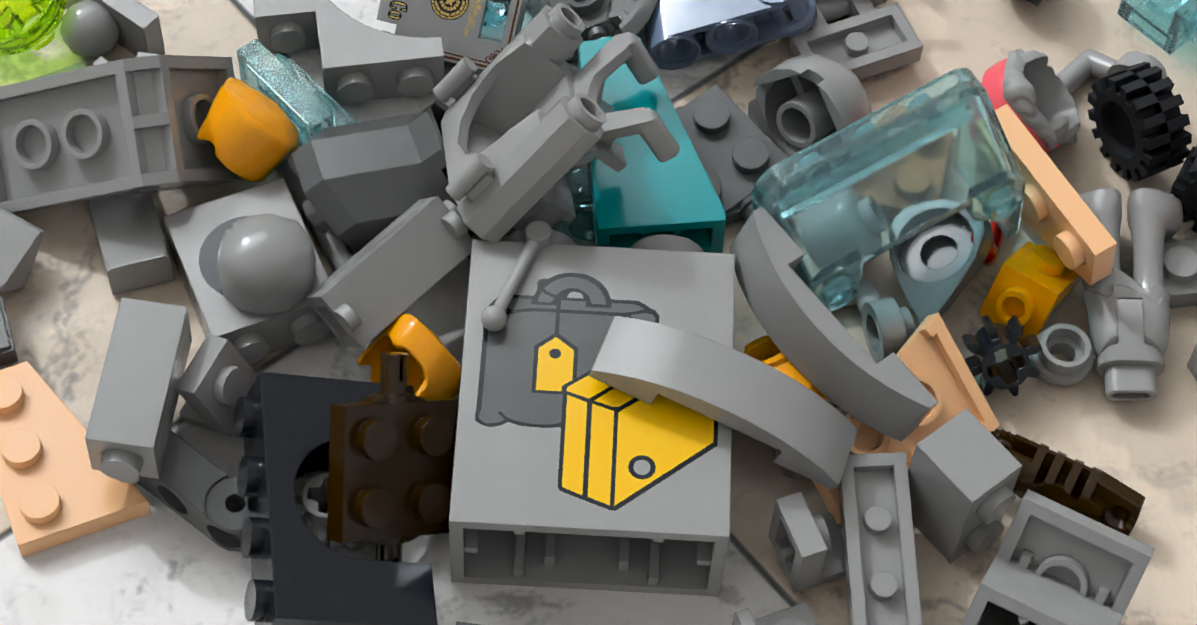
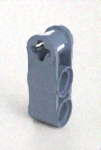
(703, 29)

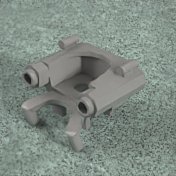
(536, 119)

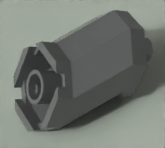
(371, 172)

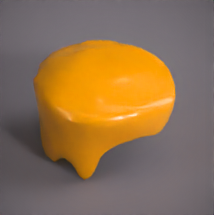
(248, 131)
(430, 364)

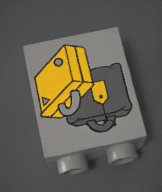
(564, 472)

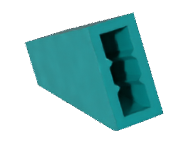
(646, 193)

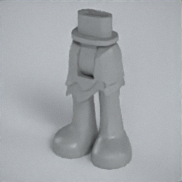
(1127, 314)

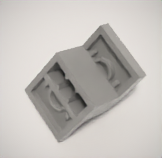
(1059, 570)

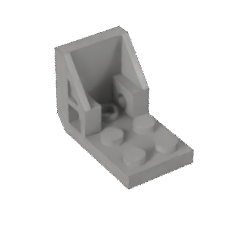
(110, 131)

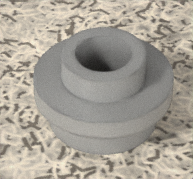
(1070, 342)

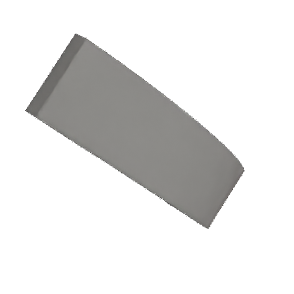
(815, 342)
(729, 388)

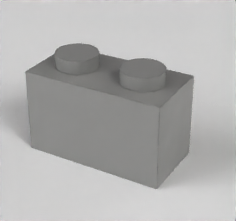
(961, 486)

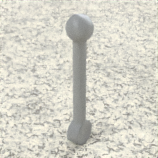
(537, 236)

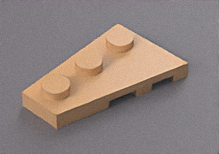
(944, 373)

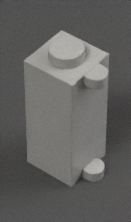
(392, 271)
(138, 390)

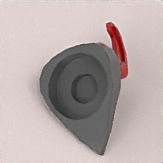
(943, 261)

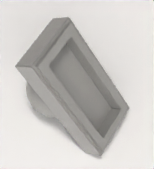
(96, 26)

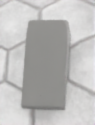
(131, 241)

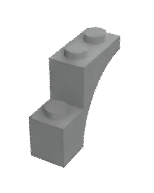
(354, 58)

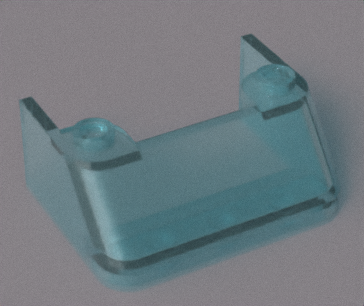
(892, 181)

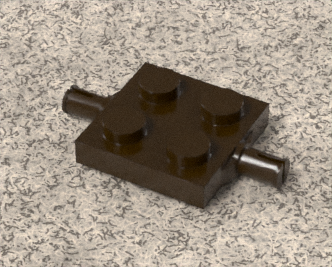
(390, 464)

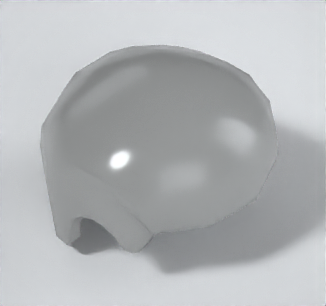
(266, 264)

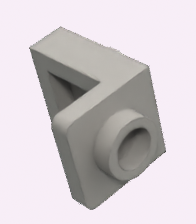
(214, 384)

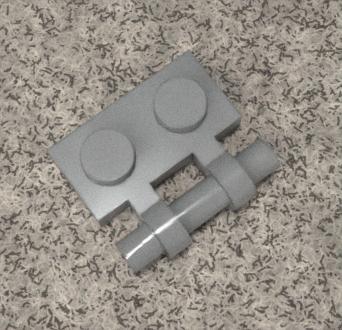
(865, 41)

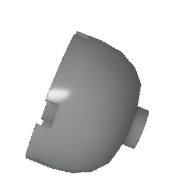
(807, 101)

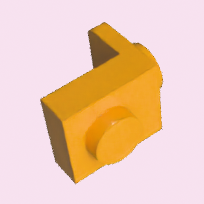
(1029, 288)

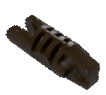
(1072, 483)

